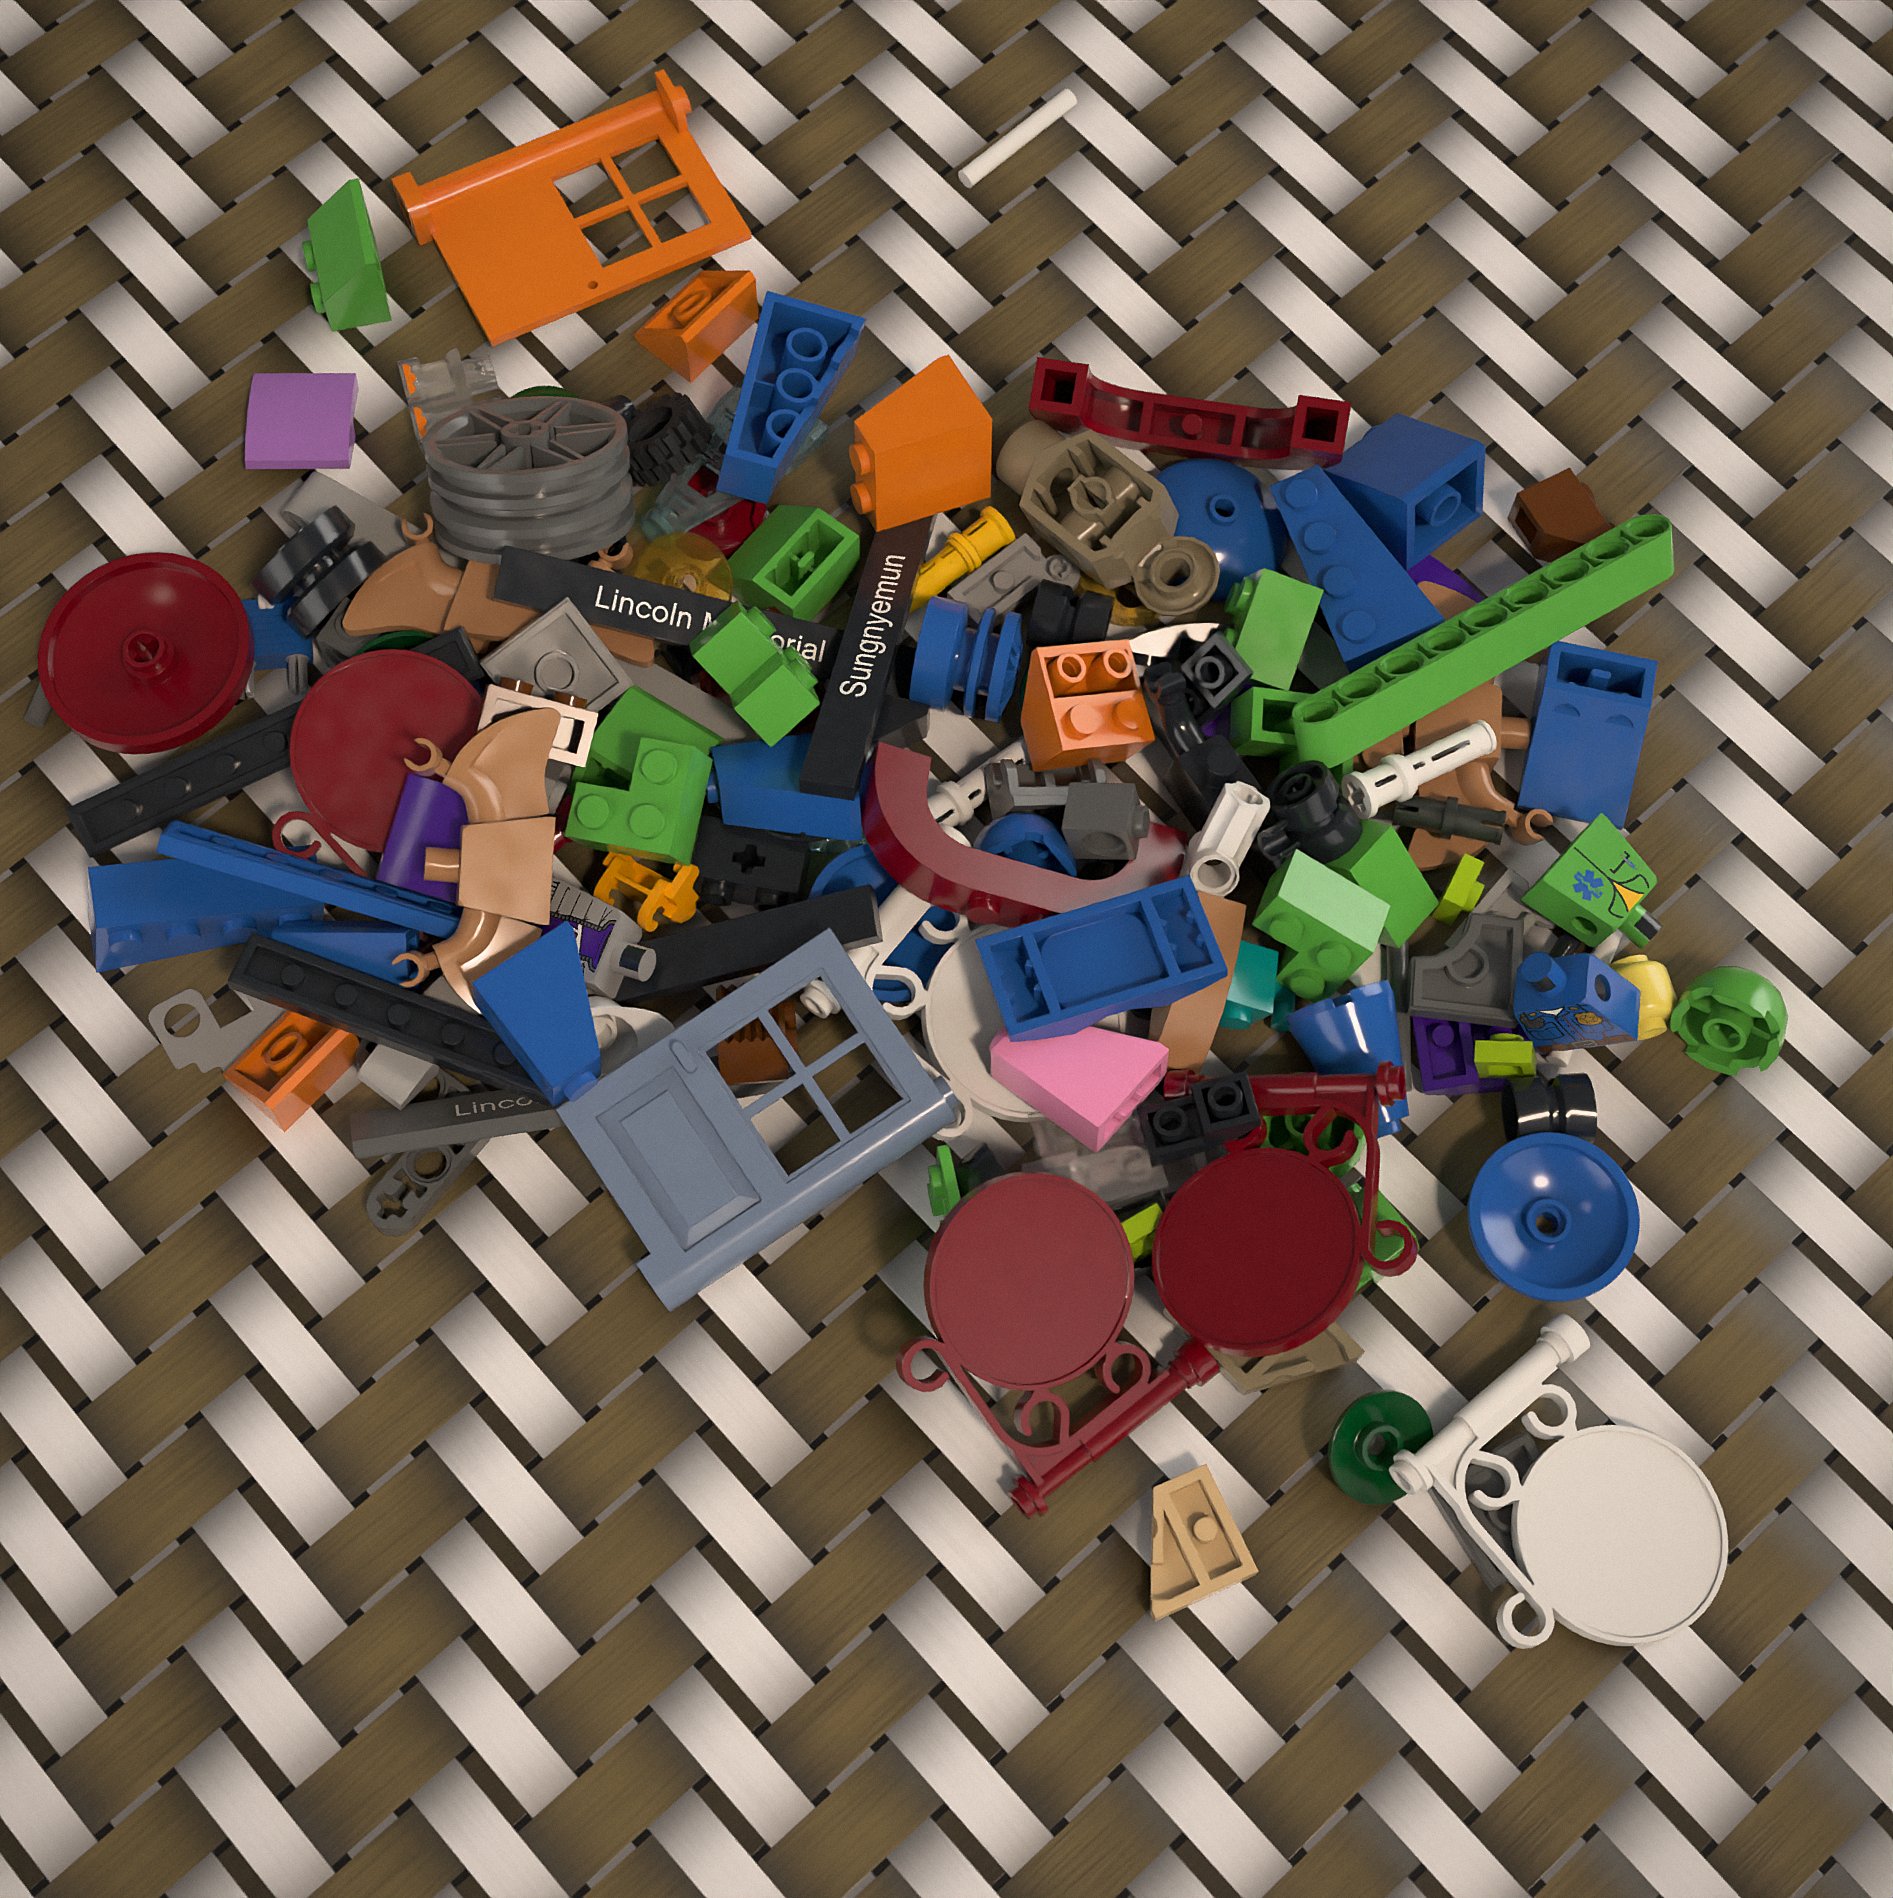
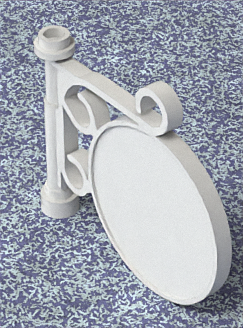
(955, 1007)
(1607, 1522)

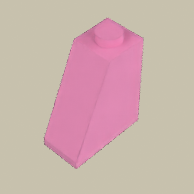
(1081, 1079)

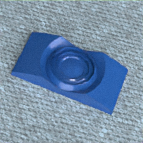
(1101, 961)

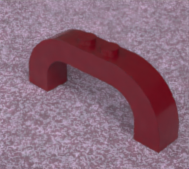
(1267, 438)
(975, 881)

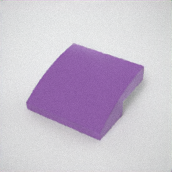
(301, 421)

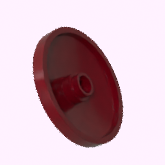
(146, 653)

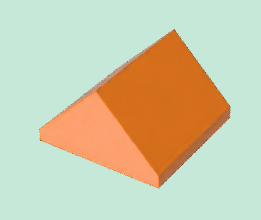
(701, 321)
(292, 1066)

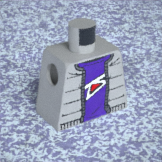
(603, 938)

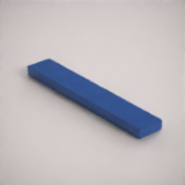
(309, 879)

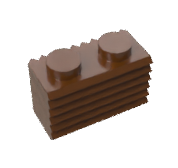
(751, 1053)

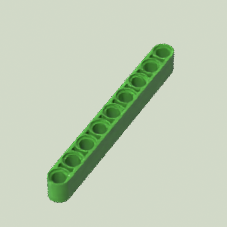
(1483, 641)

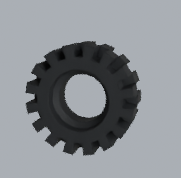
(665, 439)

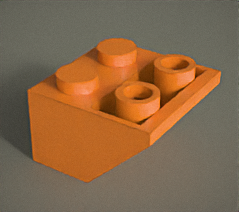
(1084, 705)

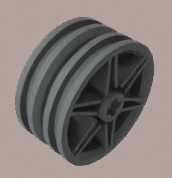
(530, 478)

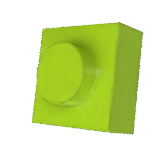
(1461, 890)
(1505, 1057)
(1141, 1231)

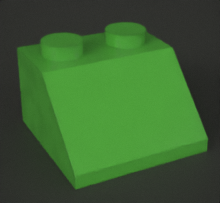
(346, 261)

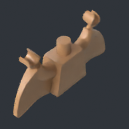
(432, 597)
(1471, 780)
(501, 854)

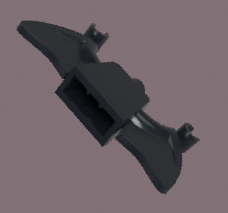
(1204, 767)

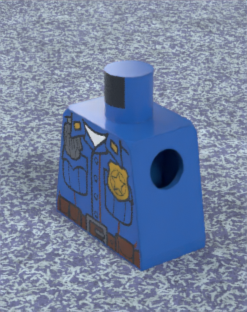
(1574, 1003)

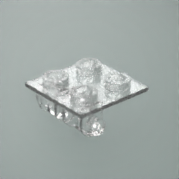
(1112, 1173)

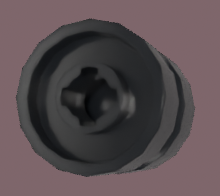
(1067, 618)
(1315, 811)
(1560, 1107)

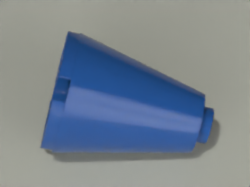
(1353, 1037)

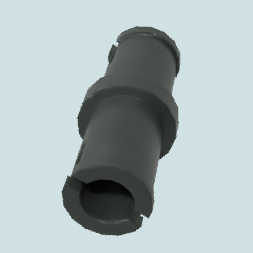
(1450, 818)

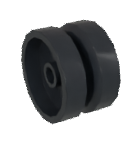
(313, 564)

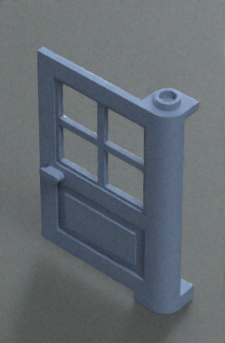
(693, 1162)

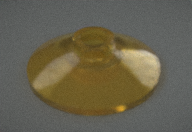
(684, 553)

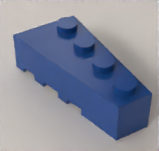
(787, 383)
(1366, 591)
(180, 909)

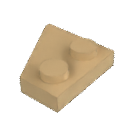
(1193, 1544)

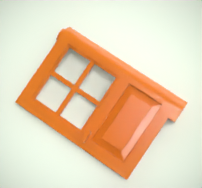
(522, 249)

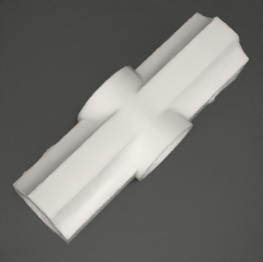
(1225, 838)

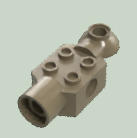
(1107, 517)

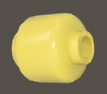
(1656, 990)

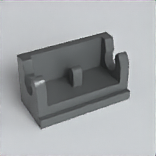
(1043, 793)

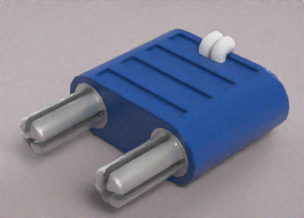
(277, 644)

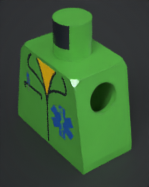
(1597, 888)

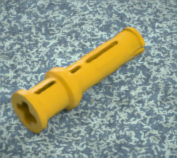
(962, 555)

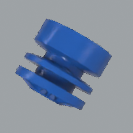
(966, 659)

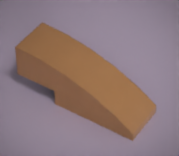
(1191, 1022)

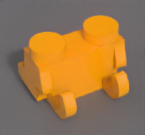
(656, 893)

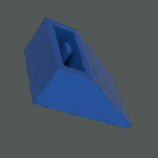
(1586, 733)

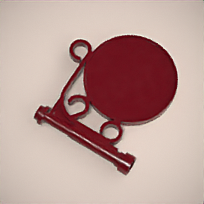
(354, 743)
(1269, 1238)
(1029, 1295)

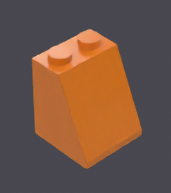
(922, 449)

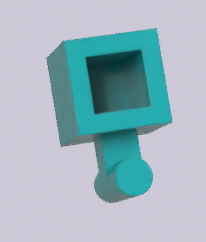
(1255, 991)

